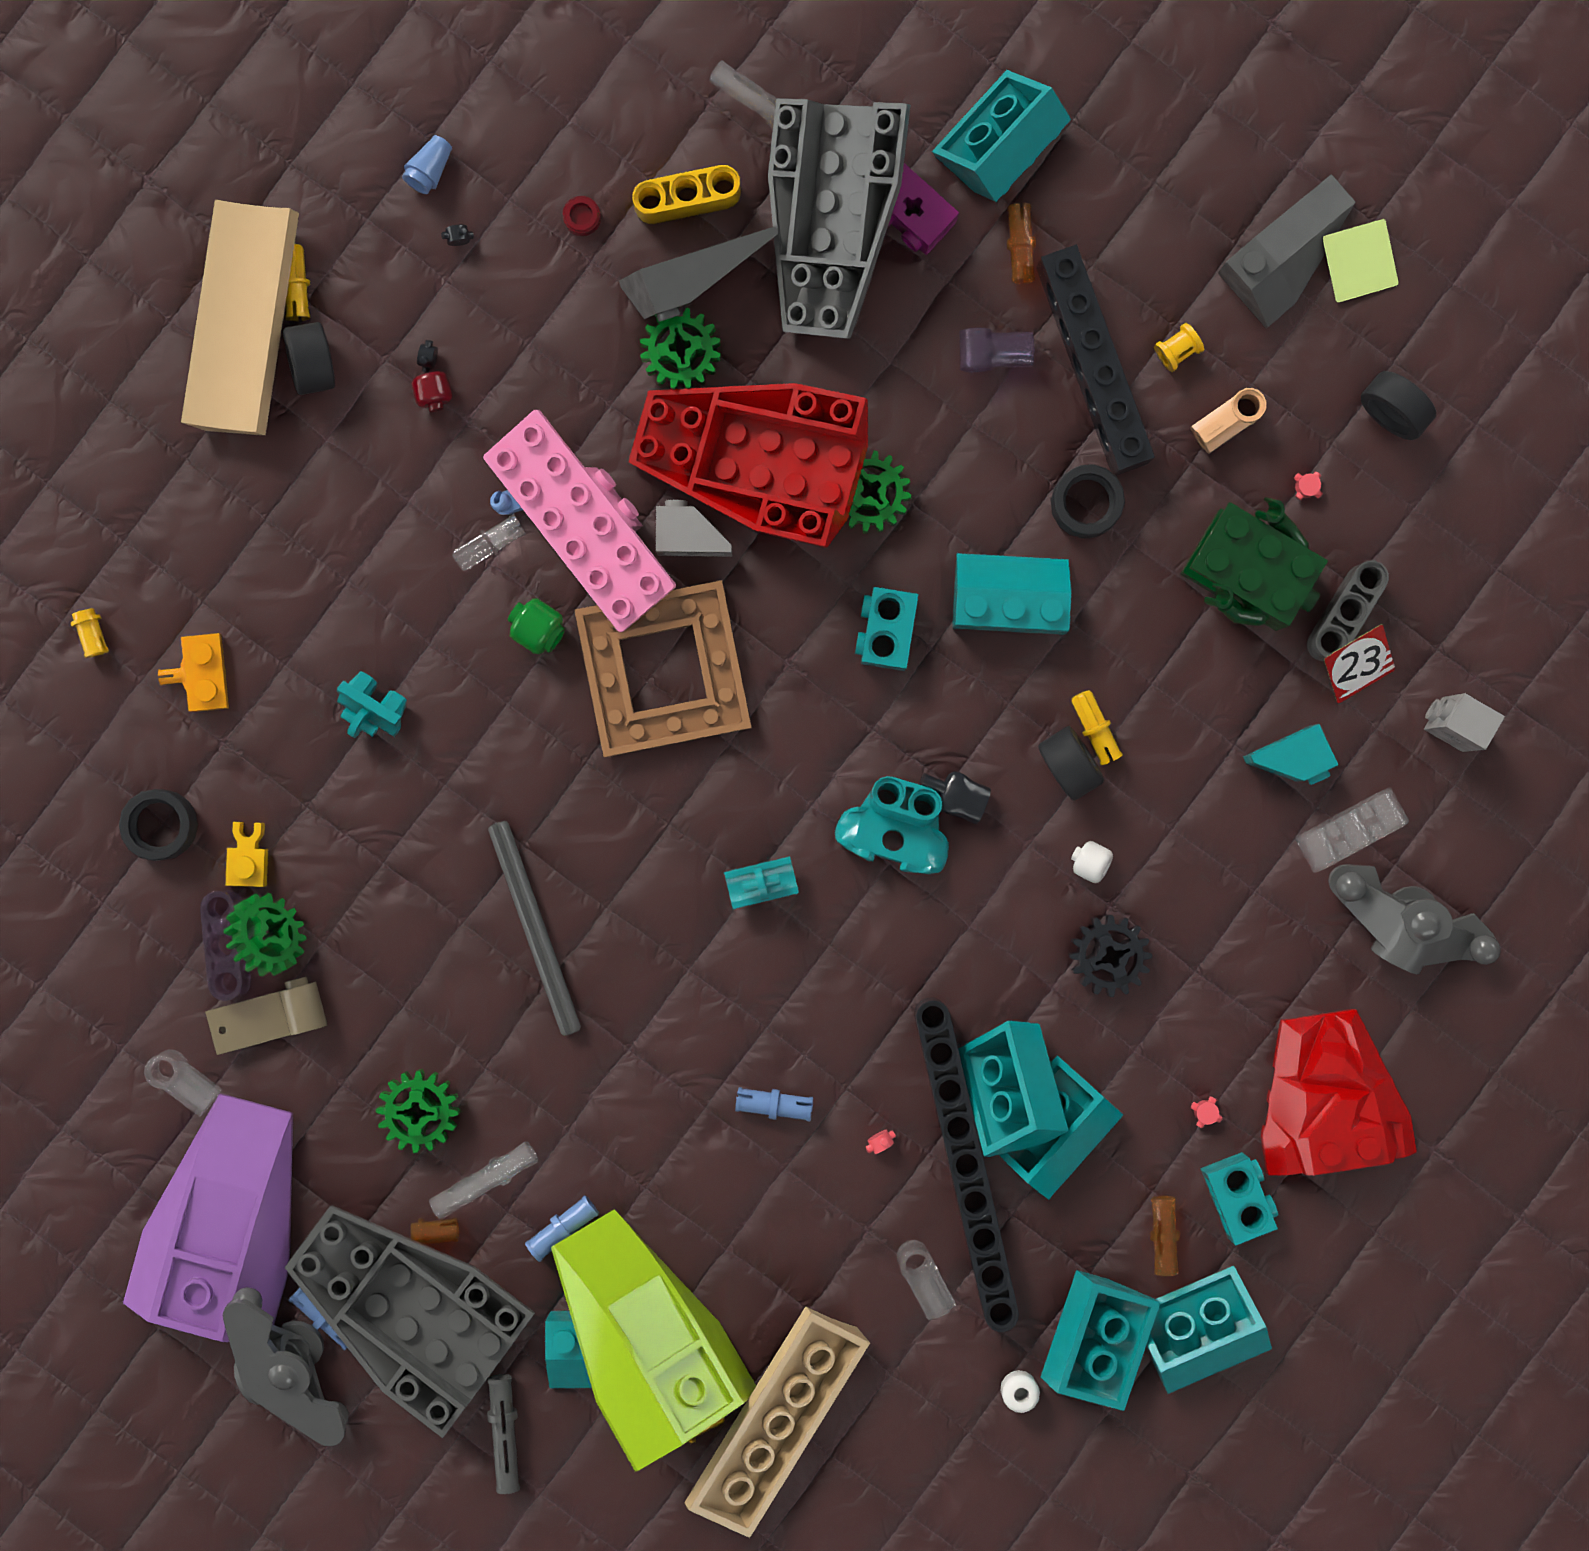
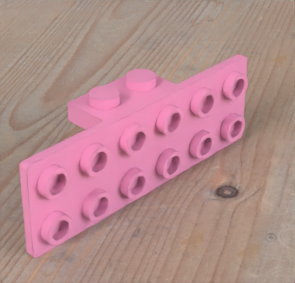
(581, 519)

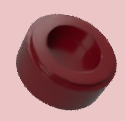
(581, 216)

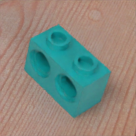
(897, 630)
(1232, 1201)

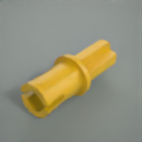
(296, 297)
(1096, 726)

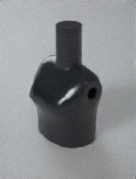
(959, 795)

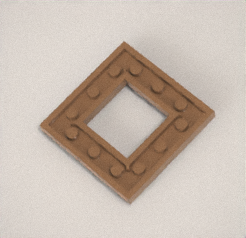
(719, 713)

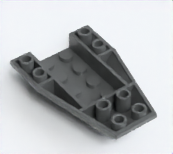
(832, 202)
(408, 1313)

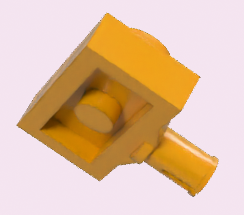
(201, 673)

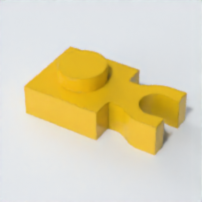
(247, 863)

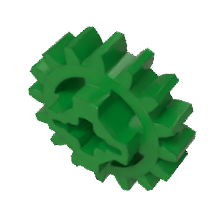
(694, 347)
(881, 507)
(249, 925)
(417, 1127)

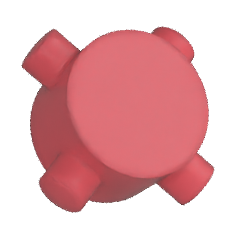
(1308, 485)
(1206, 1112)
(880, 1141)

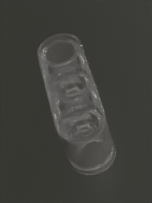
(1352, 830)

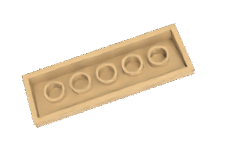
(240, 318)
(777, 1422)

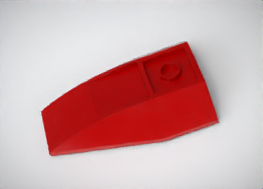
(759, 453)

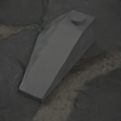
(1283, 257)
(679, 281)

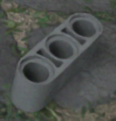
(1359, 597)

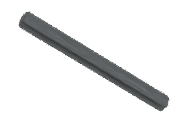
(534, 928)

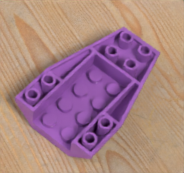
(219, 1222)

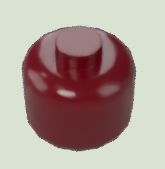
(432, 390)

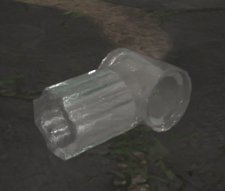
(186, 1084)
(925, 1281)

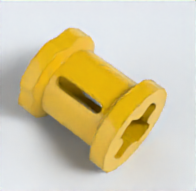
(1179, 347)

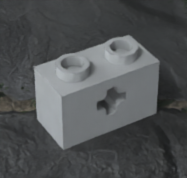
(1463, 722)

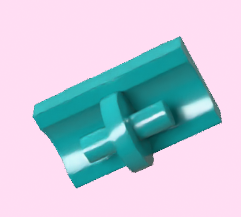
(365, 712)
(761, 882)

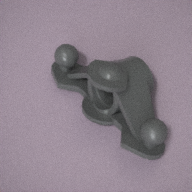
(1410, 923)
(278, 1368)

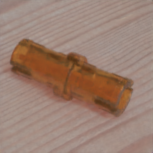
(1021, 243)
(1164, 1235)

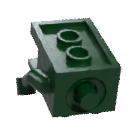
(1256, 567)

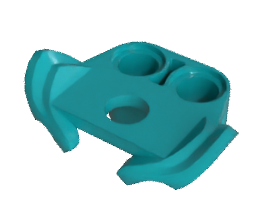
(923, 846)

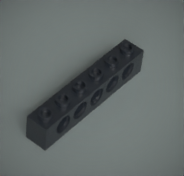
(1094, 360)

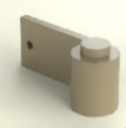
(267, 1017)

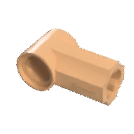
(1227, 420)

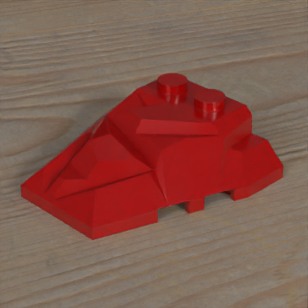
(1332, 1100)

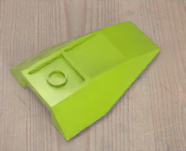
(646, 1342)

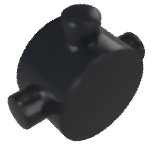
(457, 235)
(427, 356)

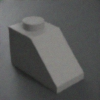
(686, 532)

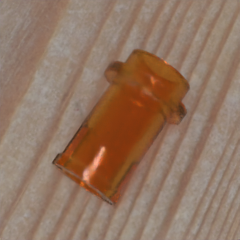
(435, 1231)

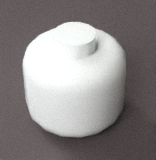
(1092, 861)
(1020, 1391)

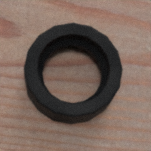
(1398, 405)
(1097, 474)
(129, 829)

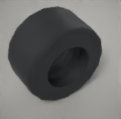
(309, 358)
(1071, 763)

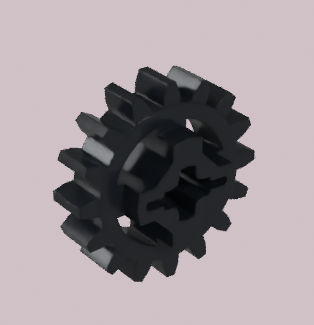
(1116, 971)

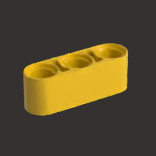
(700, 180)

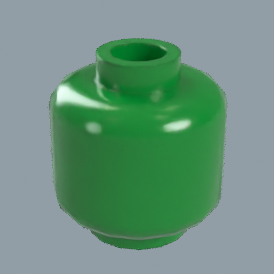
(536, 626)

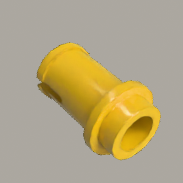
(89, 632)

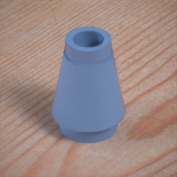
(427, 165)

